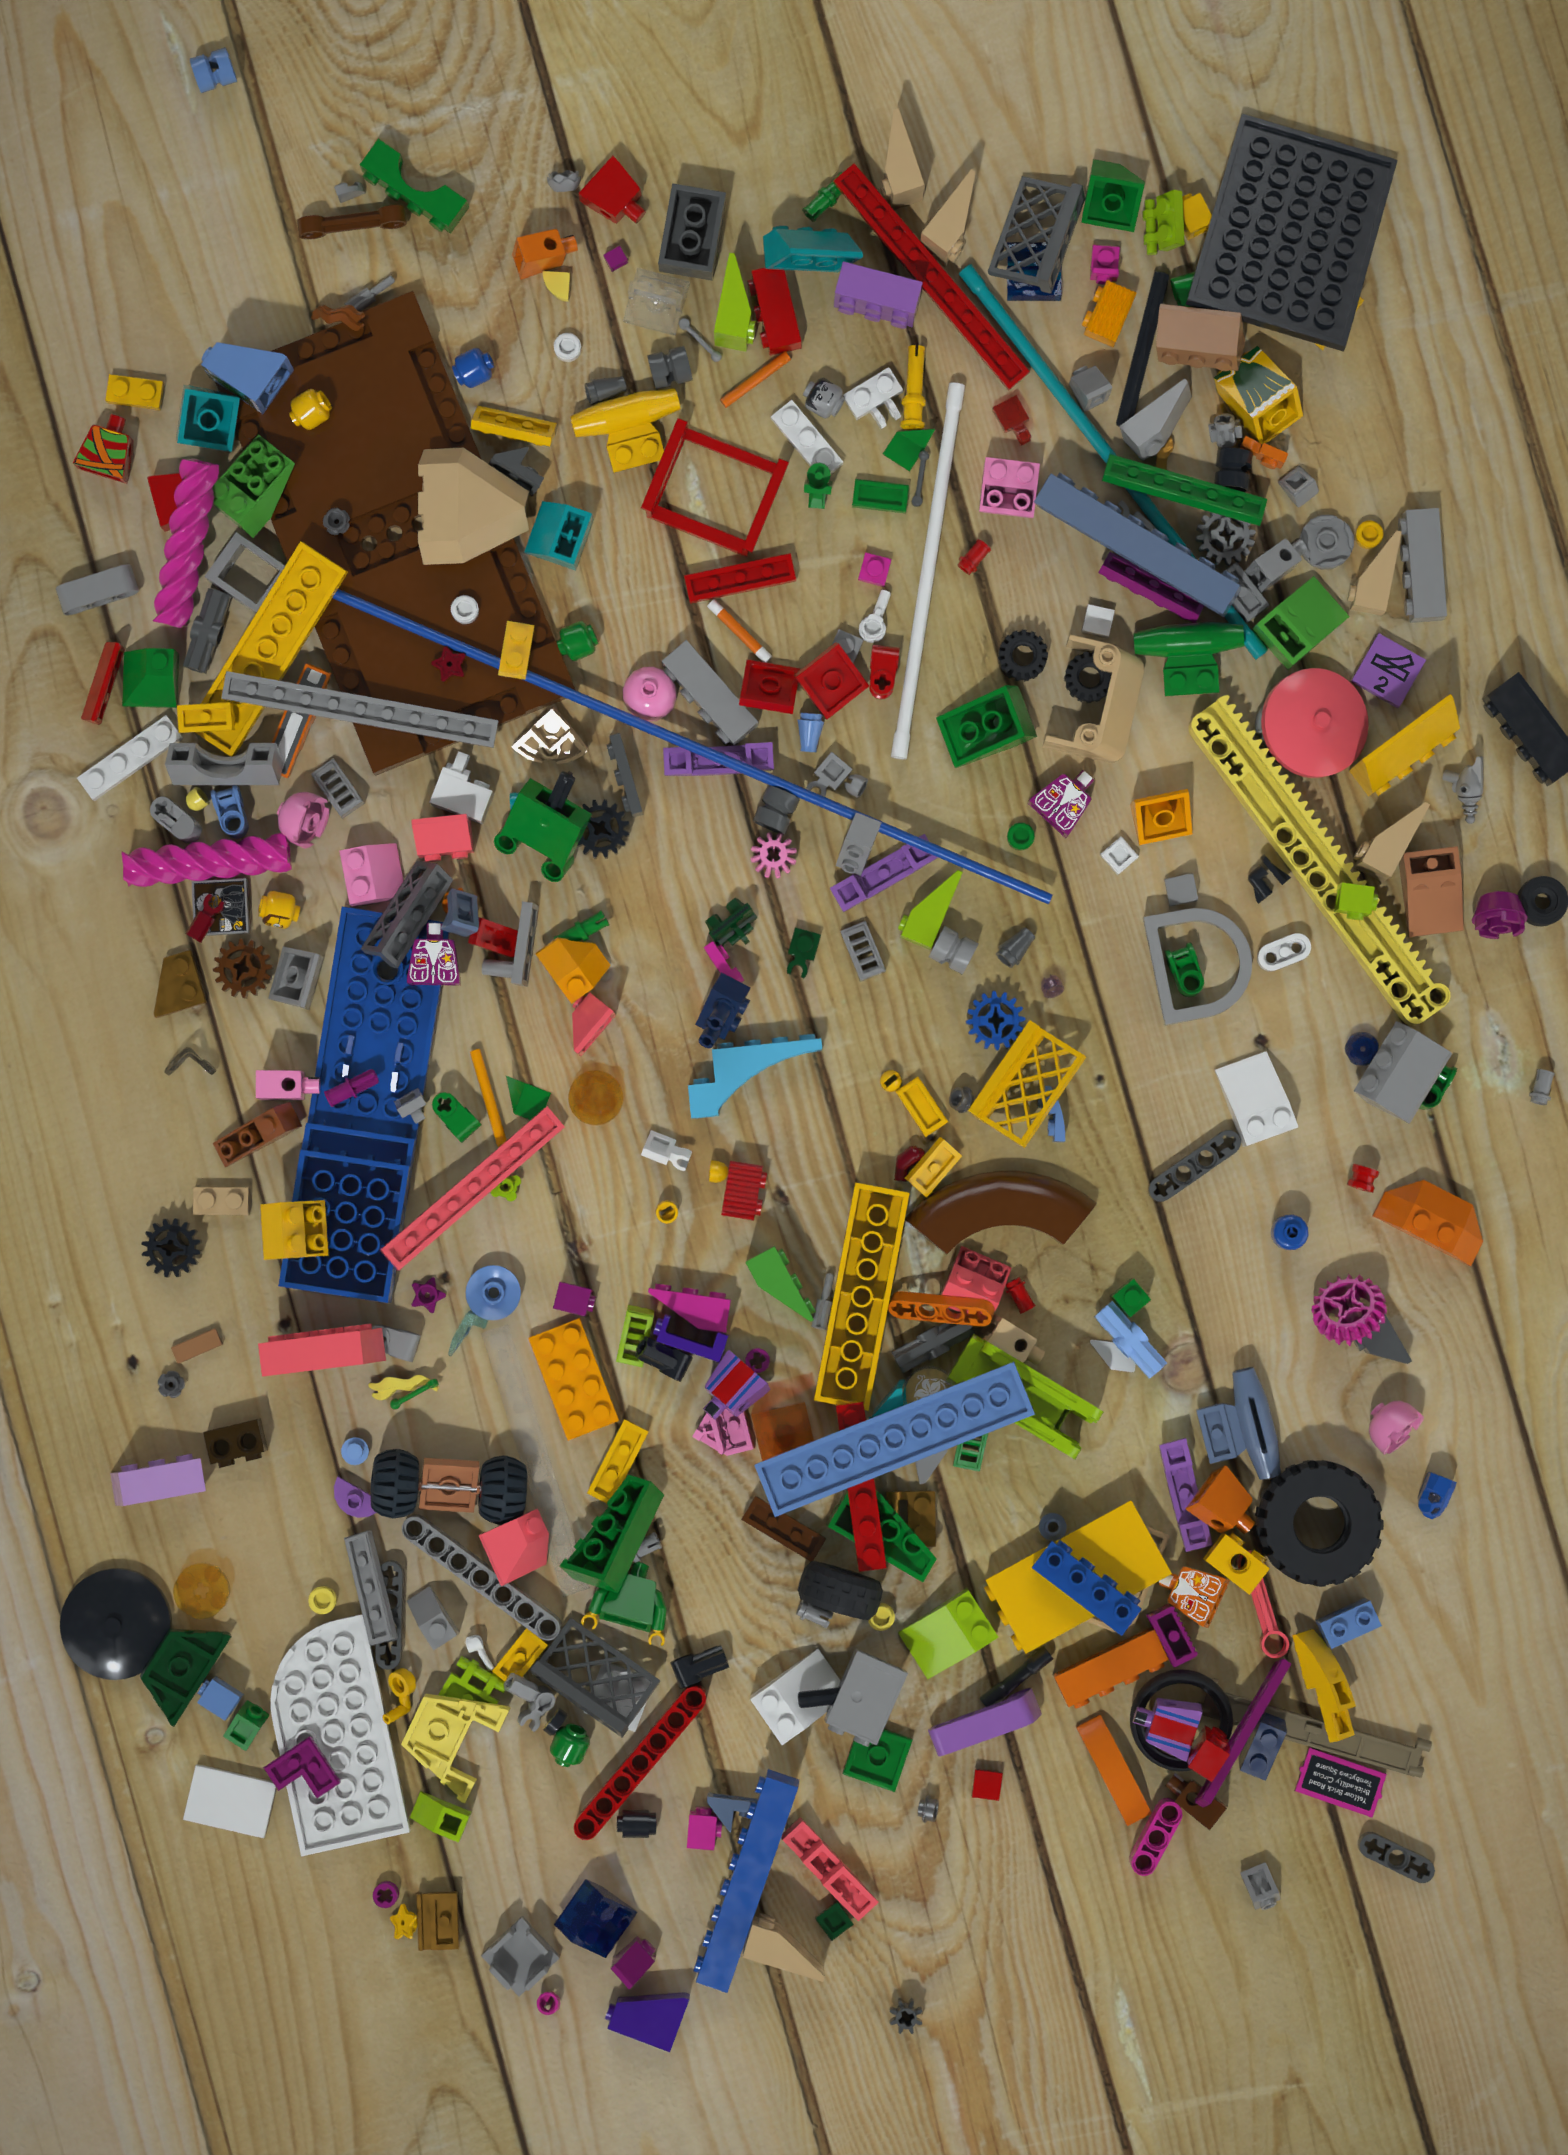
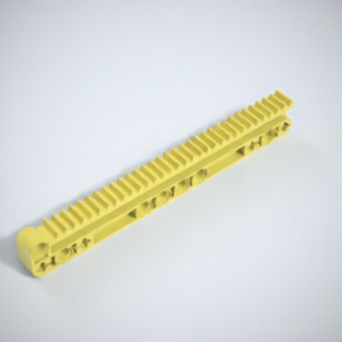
(1277, 808)

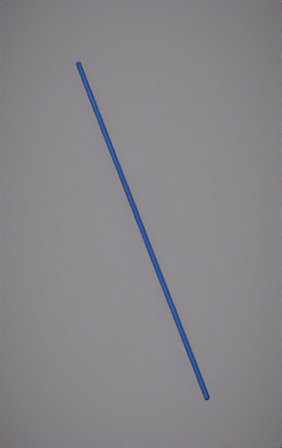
(694, 747)

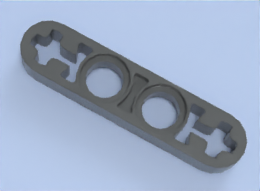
(1192, 1163)
(397, 1614)

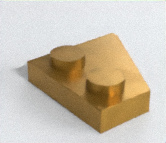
(178, 985)

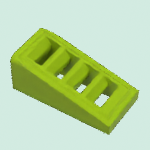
(637, 1312)

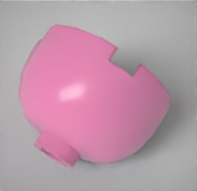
(649, 694)
(303, 818)
(1392, 1425)

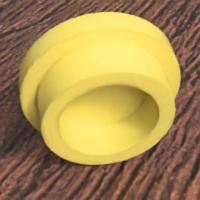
(883, 1619)

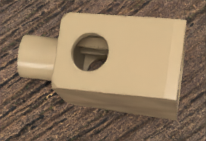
(1005, 1334)

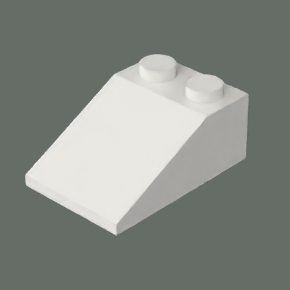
(1256, 1099)
(779, 1698)

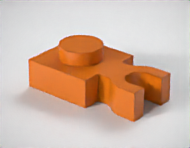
(1269, 455)

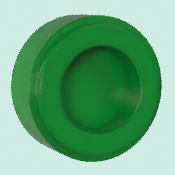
(1020, 836)

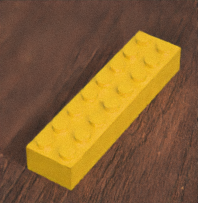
(861, 1295)

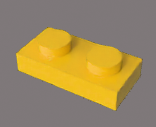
(134, 392)
(516, 650)
(205, 717)
(933, 1167)
(520, 1655)

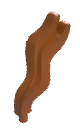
(345, 314)

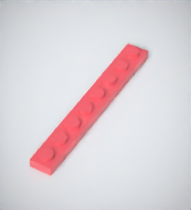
(472, 1188)

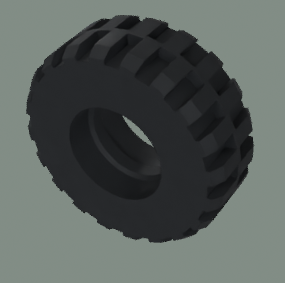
(1360, 1530)

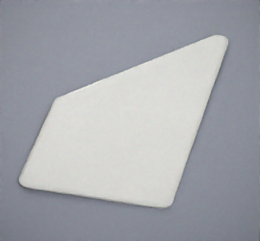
(1113, 1356)

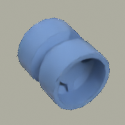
(203, 72)

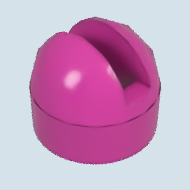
(543, 2001)

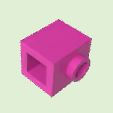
(703, 1829)

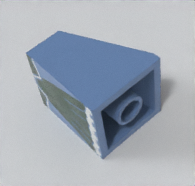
(247, 372)

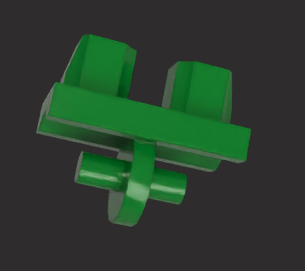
(818, 485)

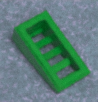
(967, 1464)

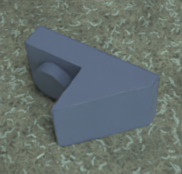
(462, 913)
(725, 1805)

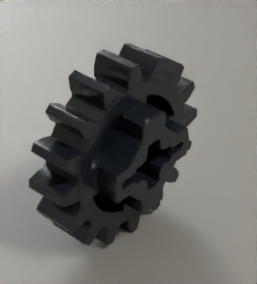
(607, 818)
(170, 1260)

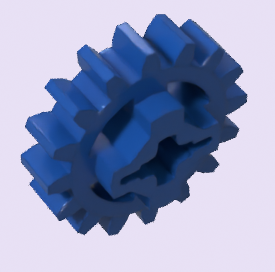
(982, 1021)

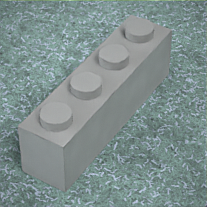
(1423, 565)
(709, 693)

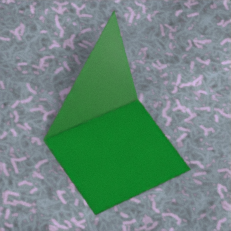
(906, 446)
(526, 1099)

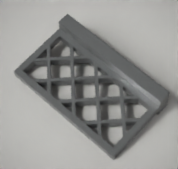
(1059, 239)
(581, 1697)

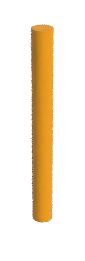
(488, 1097)

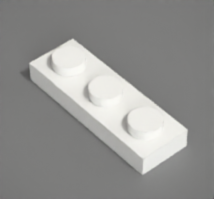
(805, 437)

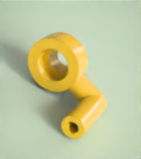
(402, 1685)

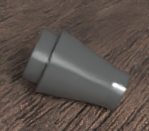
(604, 389)
(1014, 949)

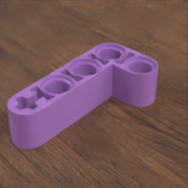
(986, 1723)

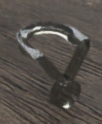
(182, 1056)

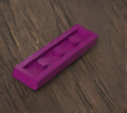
(1147, 585)

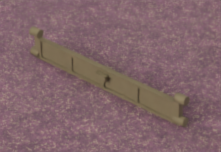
(1312, 1733)

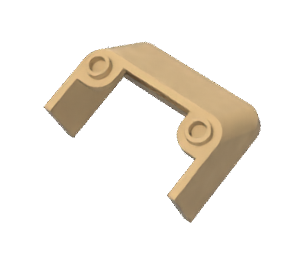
(1110, 738)

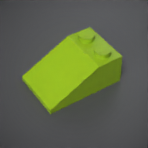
(733, 321)
(948, 1634)

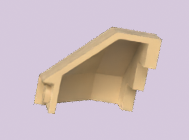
(465, 506)

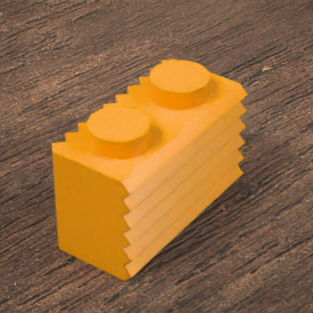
(1109, 313)

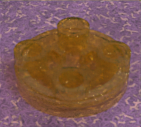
(595, 1097)

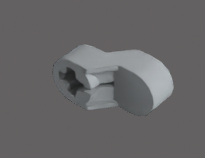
(165, 813)

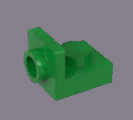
(246, 1725)

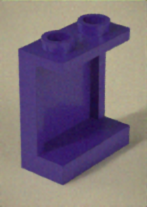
(713, 1353)

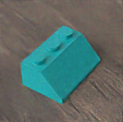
(809, 249)

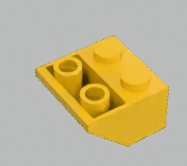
(294, 1229)

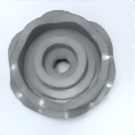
(564, 181)

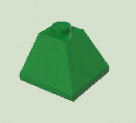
(1112, 196)
(151, 678)

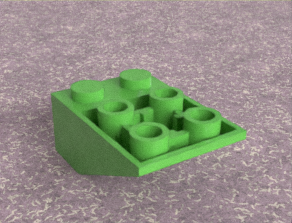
(253, 486)
(1300, 622)
(773, 1277)

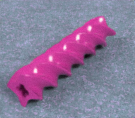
(185, 547)
(201, 861)

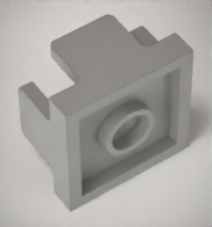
(520, 1957)

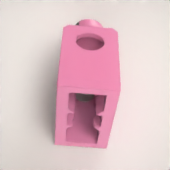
(273, 1085)

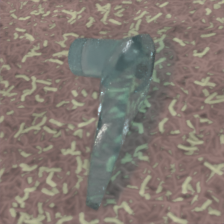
(464, 1328)

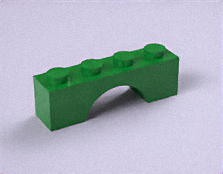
(441, 206)

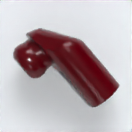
(905, 1160)

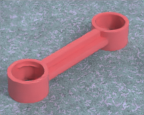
(1265, 1614)

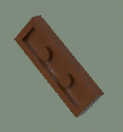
(784, 1529)

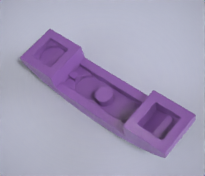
(686, 763)
(880, 875)
(1182, 1489)

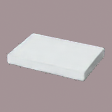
(230, 1801)

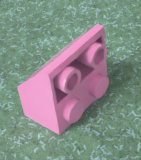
(1009, 487)

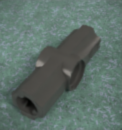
(207, 631)
(931, 1344)

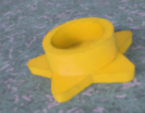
(404, 1922)

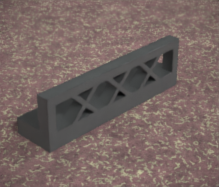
(411, 913)

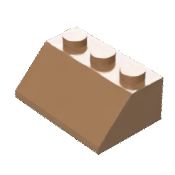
(1200, 337)

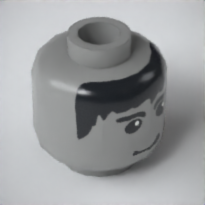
(823, 398)

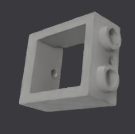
(227, 560)

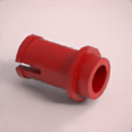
(973, 557)
(1020, 1295)

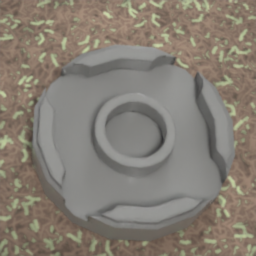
(1327, 542)

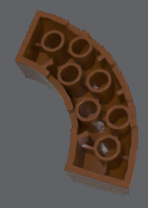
(1000, 1200)

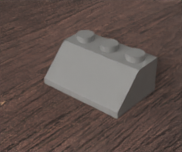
(1402, 1072)

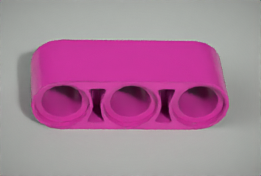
(1155, 1850)

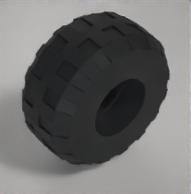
(840, 1590)

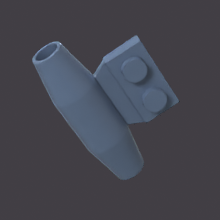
(1247, 1426)

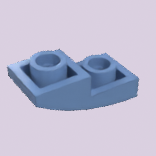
(1056, 1126)

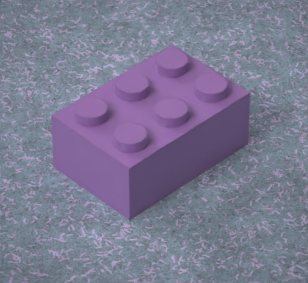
(877, 295)

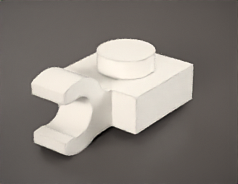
(663, 1148)

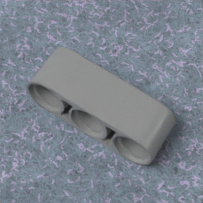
(97, 589)

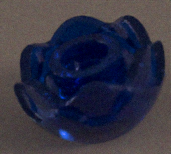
(1353, 1046)

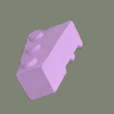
(157, 1480)

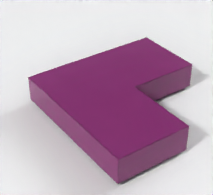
(304, 1761)

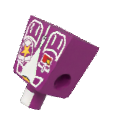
(1063, 801)
(434, 960)

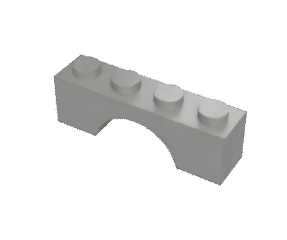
(194, 766)

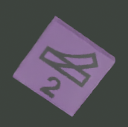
(1388, 670)

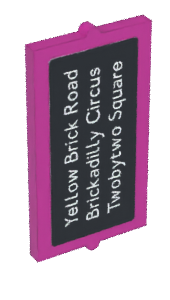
(1340, 1782)

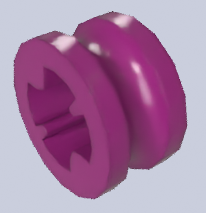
(765, 1364)
(387, 1903)

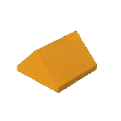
(1162, 816)

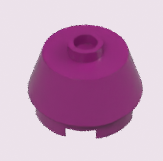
(1499, 914)

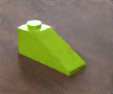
(926, 918)

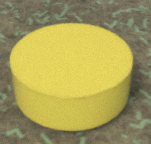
(322, 1600)

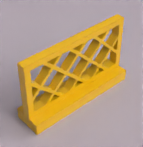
(1006, 1075)

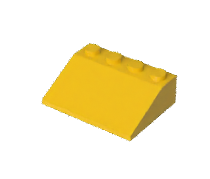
(1408, 746)

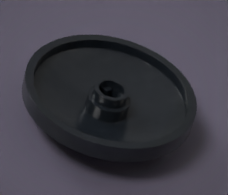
(114, 1623)

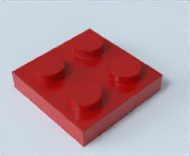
(831, 680)
(769, 687)

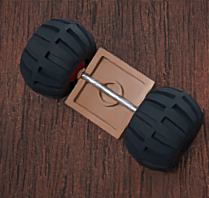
(448, 1486)

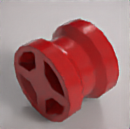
(1363, 1178)

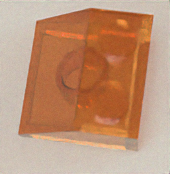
(782, 1429)

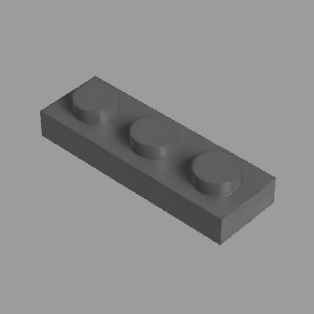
(624, 775)

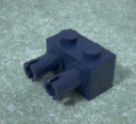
(722, 1010)

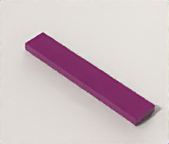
(1245, 1729)

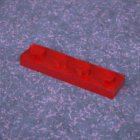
(740, 578)

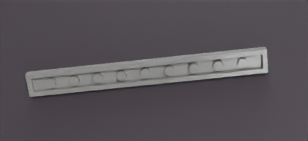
(359, 709)

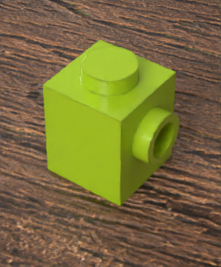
(1355, 900)

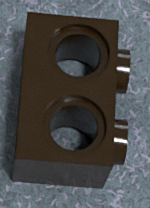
(234, 1436)

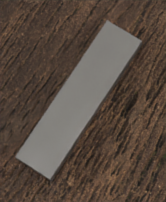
(370, 1587)

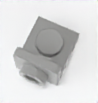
(1261, 1886)

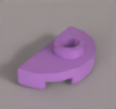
(352, 1499)

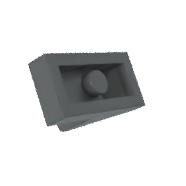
(510, 465)

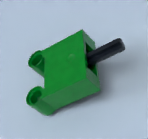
(546, 824)

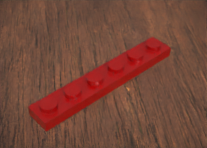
(863, 1503)

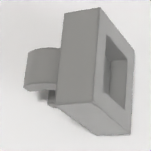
(411, 1104)

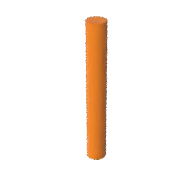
(755, 379)

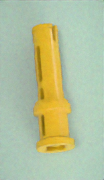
(914, 401)

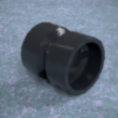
(1233, 468)

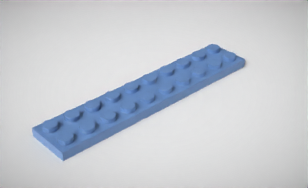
(894, 1439)

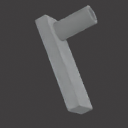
(520, 968)

